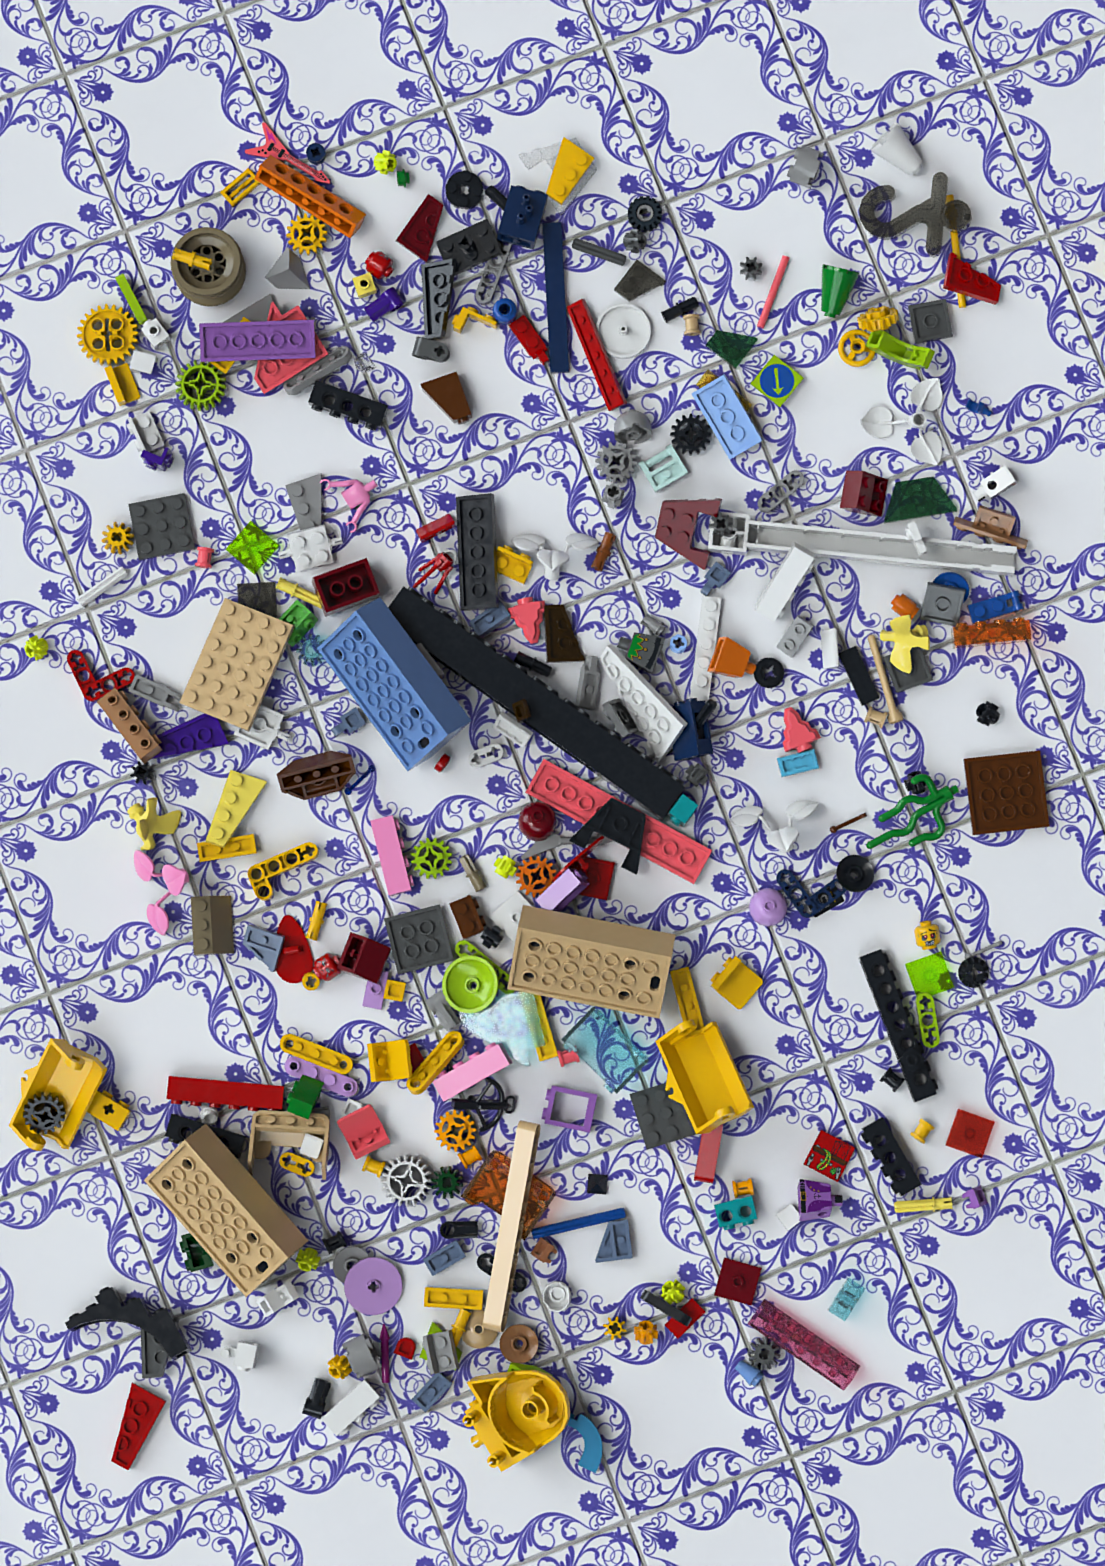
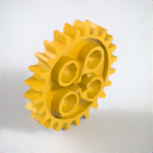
(124, 333)

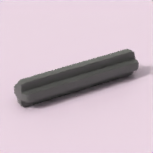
(599, 252)

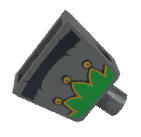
(642, 650)

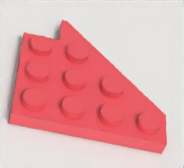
(274, 372)

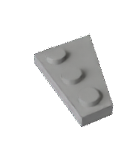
(307, 501)

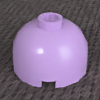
(768, 907)

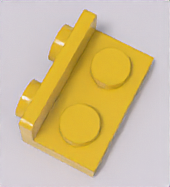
(513, 565)

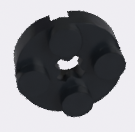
(453, 189)

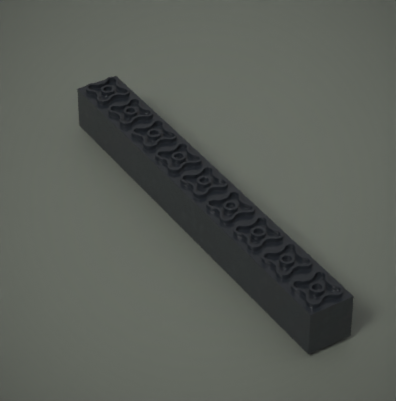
(551, 716)

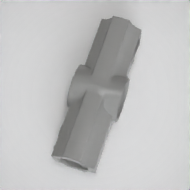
(613, 495)

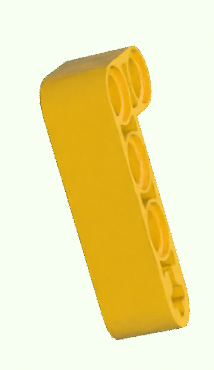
(264, 881)

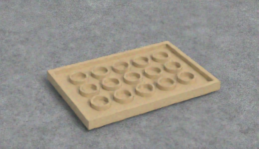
(237, 664)

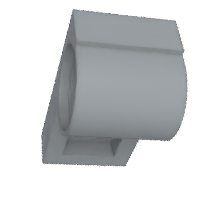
(795, 636)

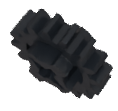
(682, 434)
(38, 1107)

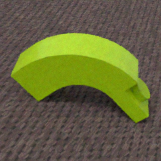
(899, 351)

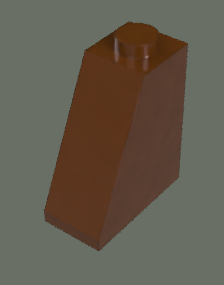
(449, 397)

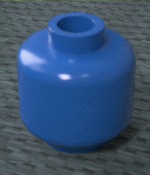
(504, 306)

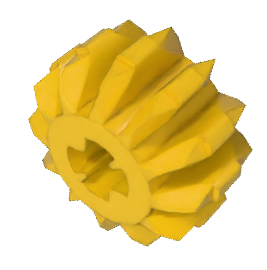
(117, 531)

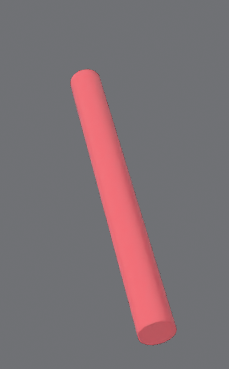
(773, 291)

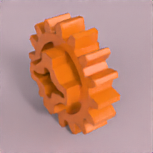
(526, 871)

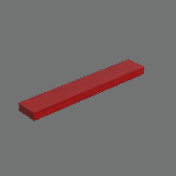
(596, 355)

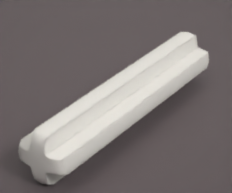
(102, 586)

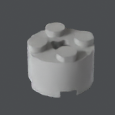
(805, 166)
(361, 1356)

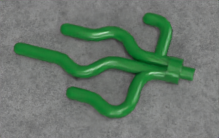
(934, 802)

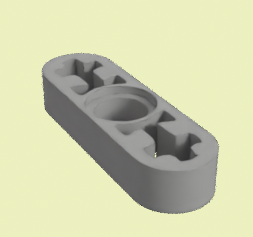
(794, 486)

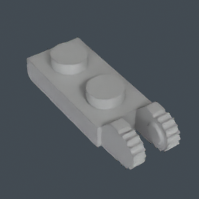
(153, 692)

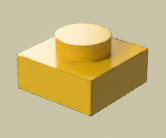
(394, 990)

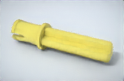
(299, 592)
(923, 1205)

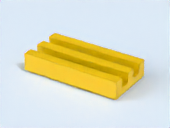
(241, 187)

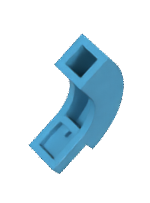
(593, 1444)

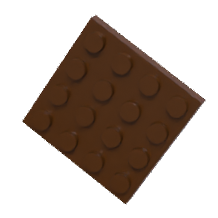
(1006, 792)

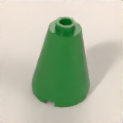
(836, 288)

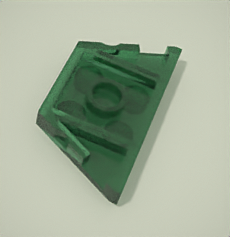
(917, 500)

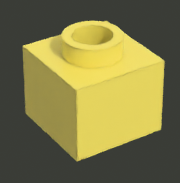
(364, 291)

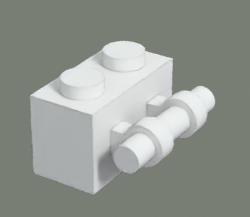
(244, 1354)

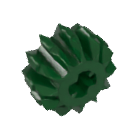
(440, 1183)

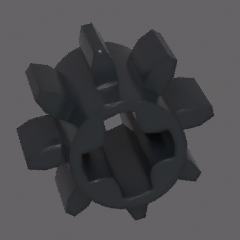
(987, 713)
(137, 770)
(917, 788)
(492, 936)

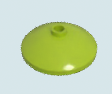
(458, 982)

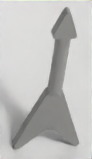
(555, 841)

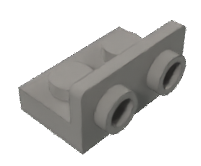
(440, 1352)

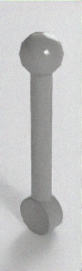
(983, 950)

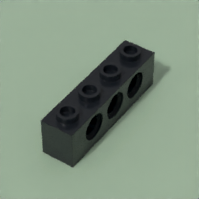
(322, 391)
(177, 1123)
(910, 1179)

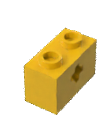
(115, 1119)

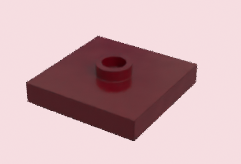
(737, 1281)

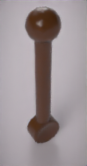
(833, 829)

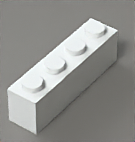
(784, 582)

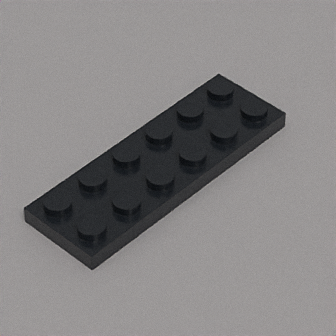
(477, 552)

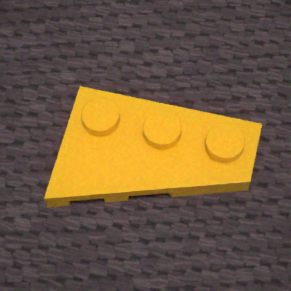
(568, 170)

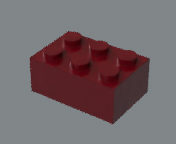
(345, 587)

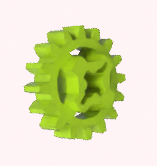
(422, 859)

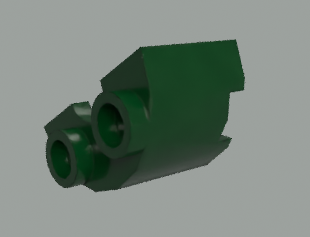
(196, 1255)

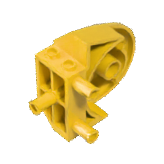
(516, 1414)

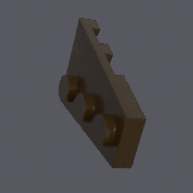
(559, 636)

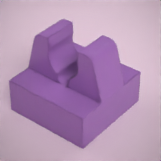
(976, 1197)

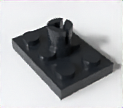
(470, 246)

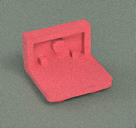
(363, 1131)

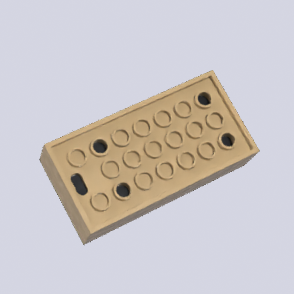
(591, 961)
(225, 1210)

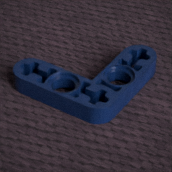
(812, 900)

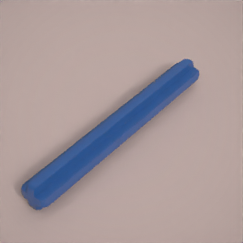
(578, 1223)

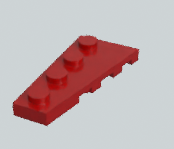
(138, 1419)

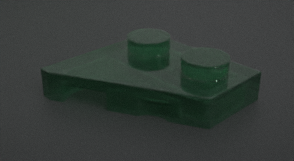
(731, 346)

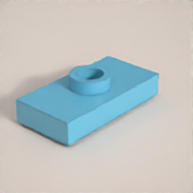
(798, 763)

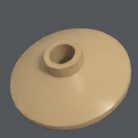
(475, 1339)

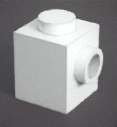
(155, 333)

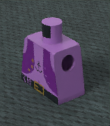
(816, 1200)

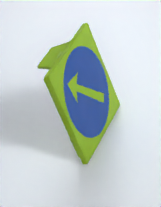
(777, 380)

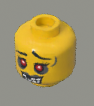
(927, 935)

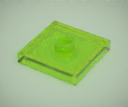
(252, 547)
(929, 974)

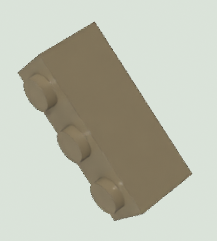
(212, 925)

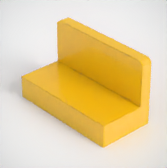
(122, 384)

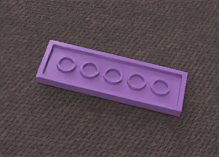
(257, 340)

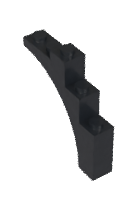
(112, 1309)

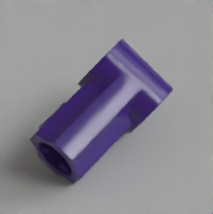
(388, 302)

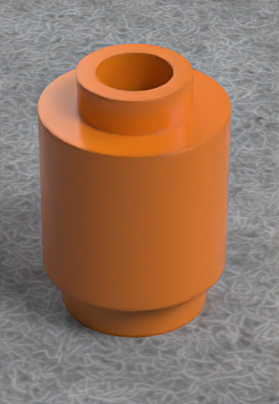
(904, 606)

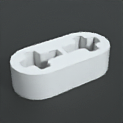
(484, 751)

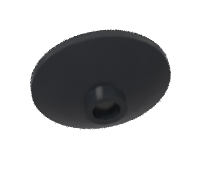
(859, 866)

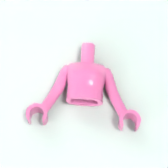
(354, 495)

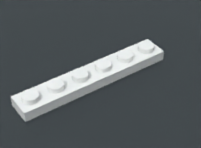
(705, 647)

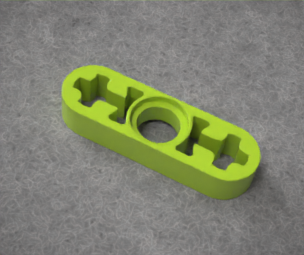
(131, 299)
(924, 1034)

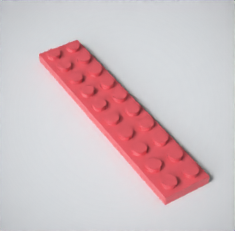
(582, 801)

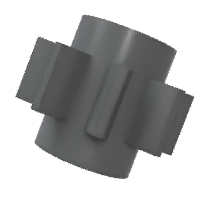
(634, 240)
(753, 273)
(721, 530)
(697, 775)

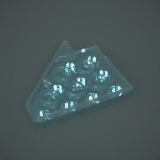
(508, 1021)

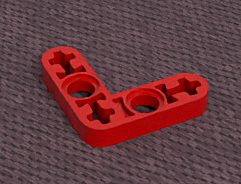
(91, 682)

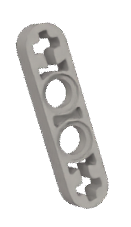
(497, 271)

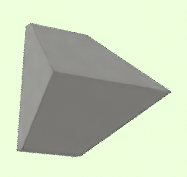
(288, 272)

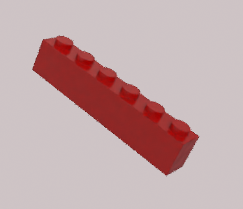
(225, 1092)

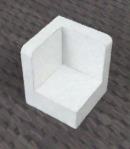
(142, 362)

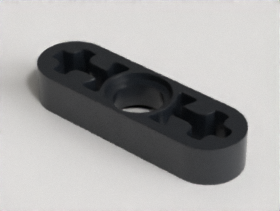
(486, 1269)
(665, 1308)

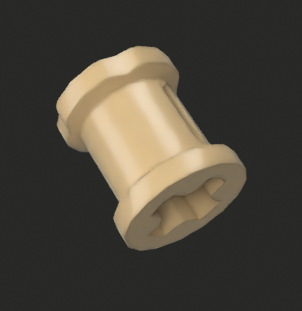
(691, 324)
(875, 717)

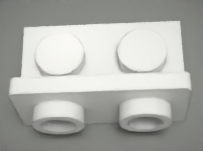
(145, 432)

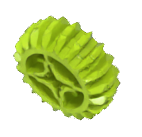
(192, 384)

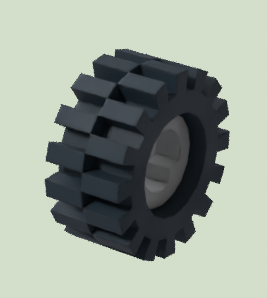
(652, 207)

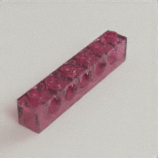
(804, 1344)

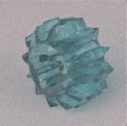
(304, 650)

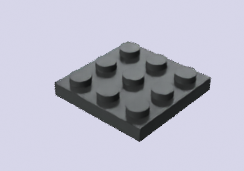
(161, 526)
(418, 939)
(660, 1117)

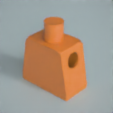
(730, 659)

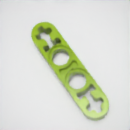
(478, 953)

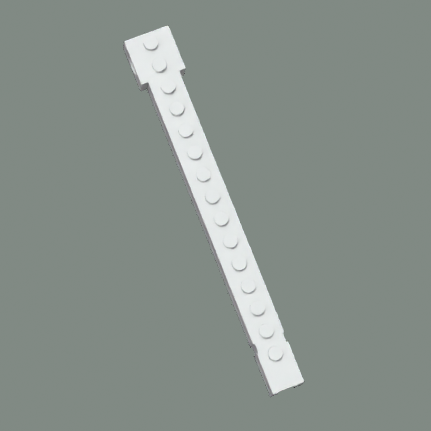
(860, 546)

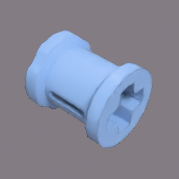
(683, 641)

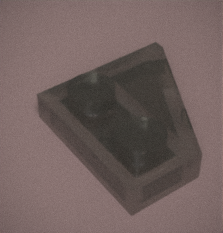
(638, 282)

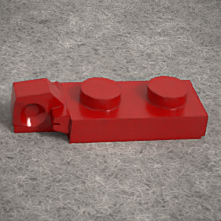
(529, 339)

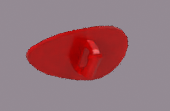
(579, 859)
(295, 955)

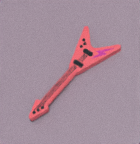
(277, 150)

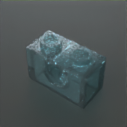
(846, 1299)

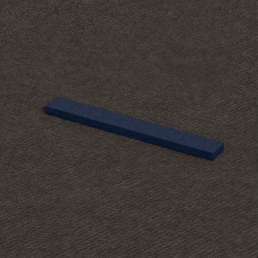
(555, 297)

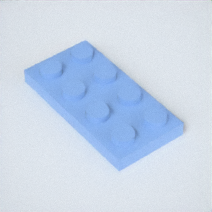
(727, 416)

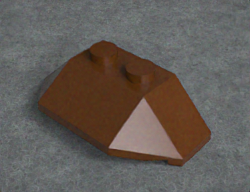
(316, 775)

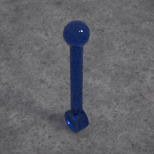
(348, 791)

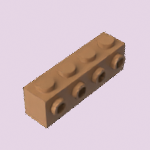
(129, 725)

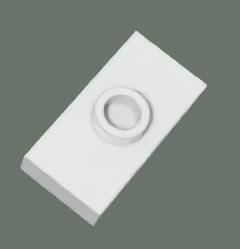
(512, 729)

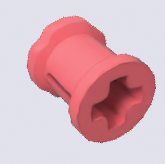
(204, 557)
(566, 1057)

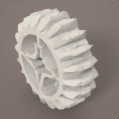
(411, 1164)

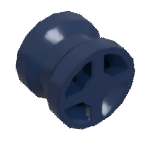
(316, 157)

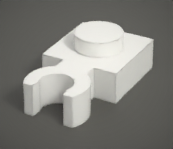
(912, 533)

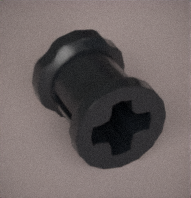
(892, 1079)
(334, 1242)

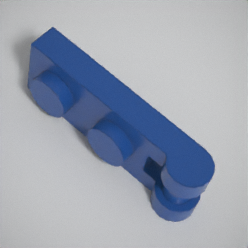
(994, 607)

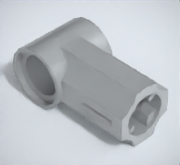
(440, 1007)

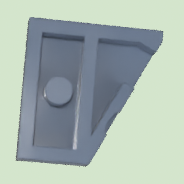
(264, 945)
(615, 1242)

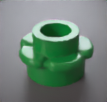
(402, 178)

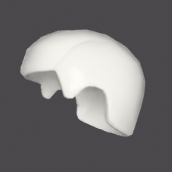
(557, 1296)

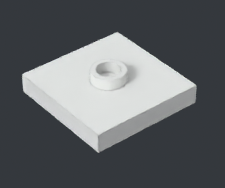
(509, 914)

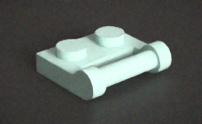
(666, 473)

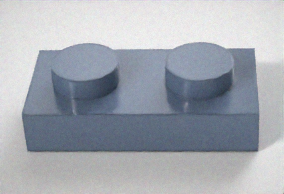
(489, 620)
(444, 1257)
(431, 1391)

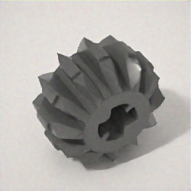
(770, 1355)

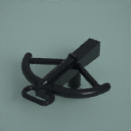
(472, 1103)

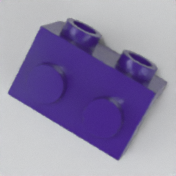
(153, 461)

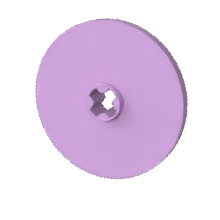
(361, 1276)

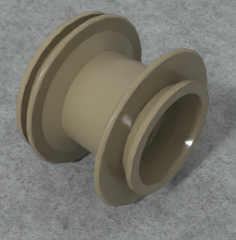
(221, 287)

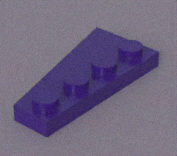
(191, 736)

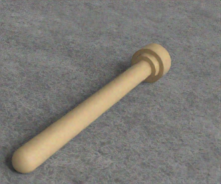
(894, 714)

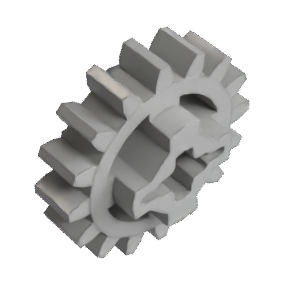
(621, 456)

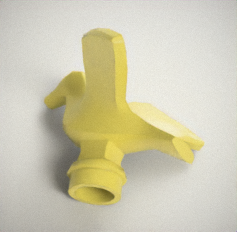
(904, 641)
(149, 822)

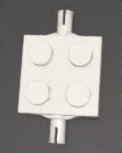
(310, 547)
(264, 728)

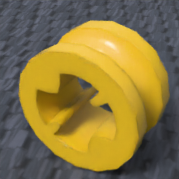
(305, 979)

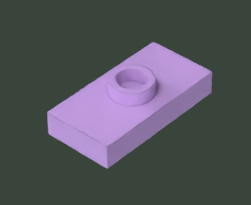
(375, 992)

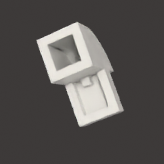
(278, 1298)

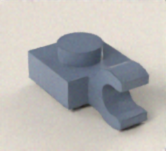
(716, 577)
(350, 721)

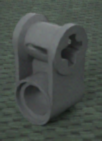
(427, 349)

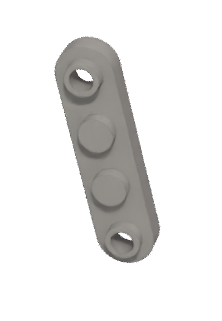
(317, 370)

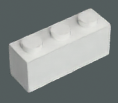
(351, 1408)

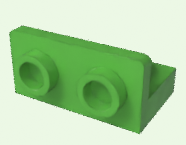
(301, 618)

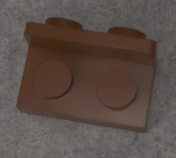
(467, 916)

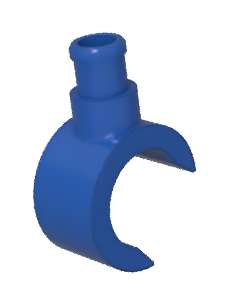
(977, 408)

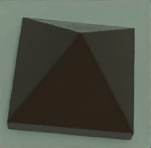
(522, 710)

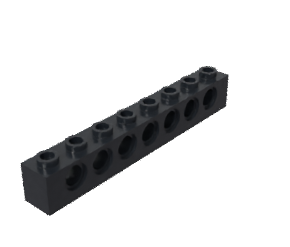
(909, 1031)

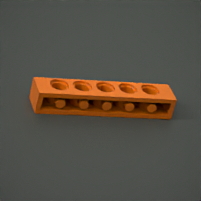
(310, 196)

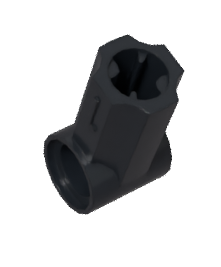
(462, 1229)
(315, 1402)

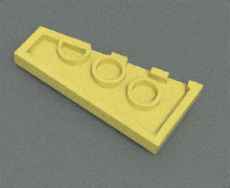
(233, 806)

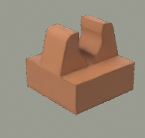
(542, 1250)

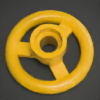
(855, 341)

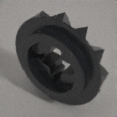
(767, 663)
(967, 966)

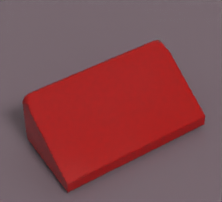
(435, 528)

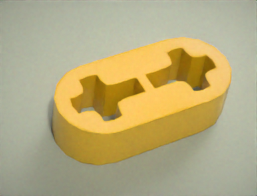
(294, 1168)

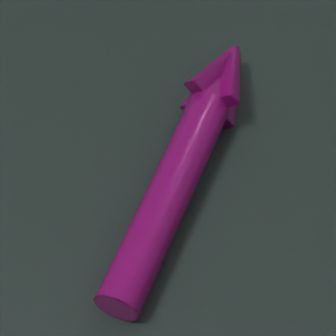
(384, 1336)

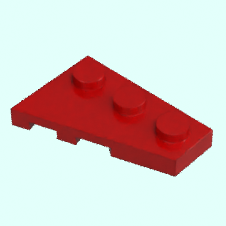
(969, 282)

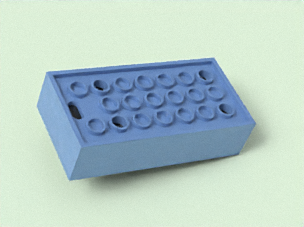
(393, 684)

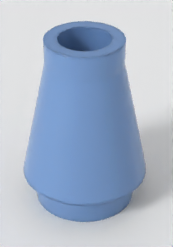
(750, 1373)

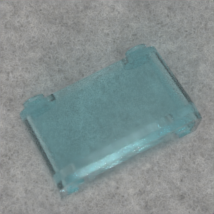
(605, 1049)

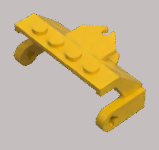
(65, 1074)
(703, 1075)

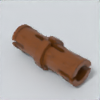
(603, 551)

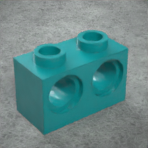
(682, 811)
(734, 1207)

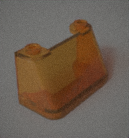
(490, 1188)

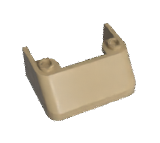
(286, 1130)

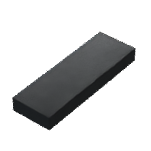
(858, 675)

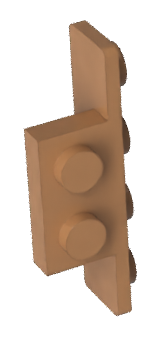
(993, 525)

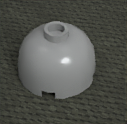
(632, 426)

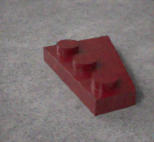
(421, 228)

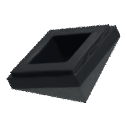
(597, 1184)

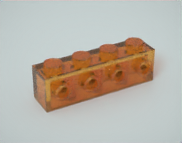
(991, 634)

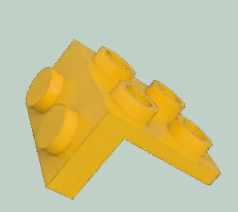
(736, 982)
(389, 1060)

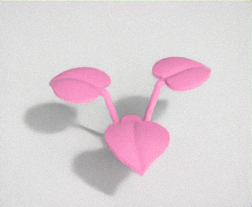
(175, 881)

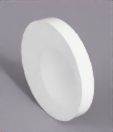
(624, 330)

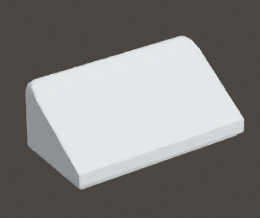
(830, 648)

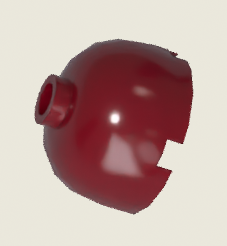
(537, 821)

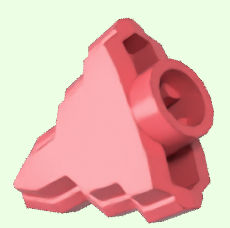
(528, 617)
(797, 733)

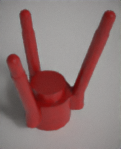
(441, 562)

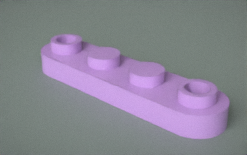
(332, 1080)

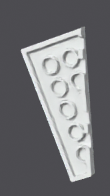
(645, 705)

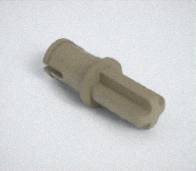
(472, 873)

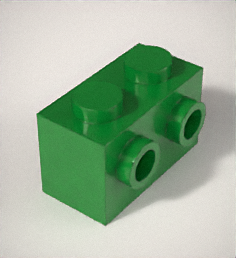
(304, 1096)

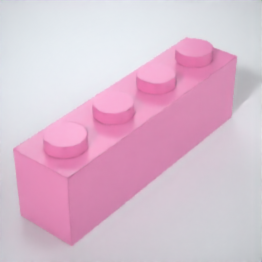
(391, 855)
(473, 1071)

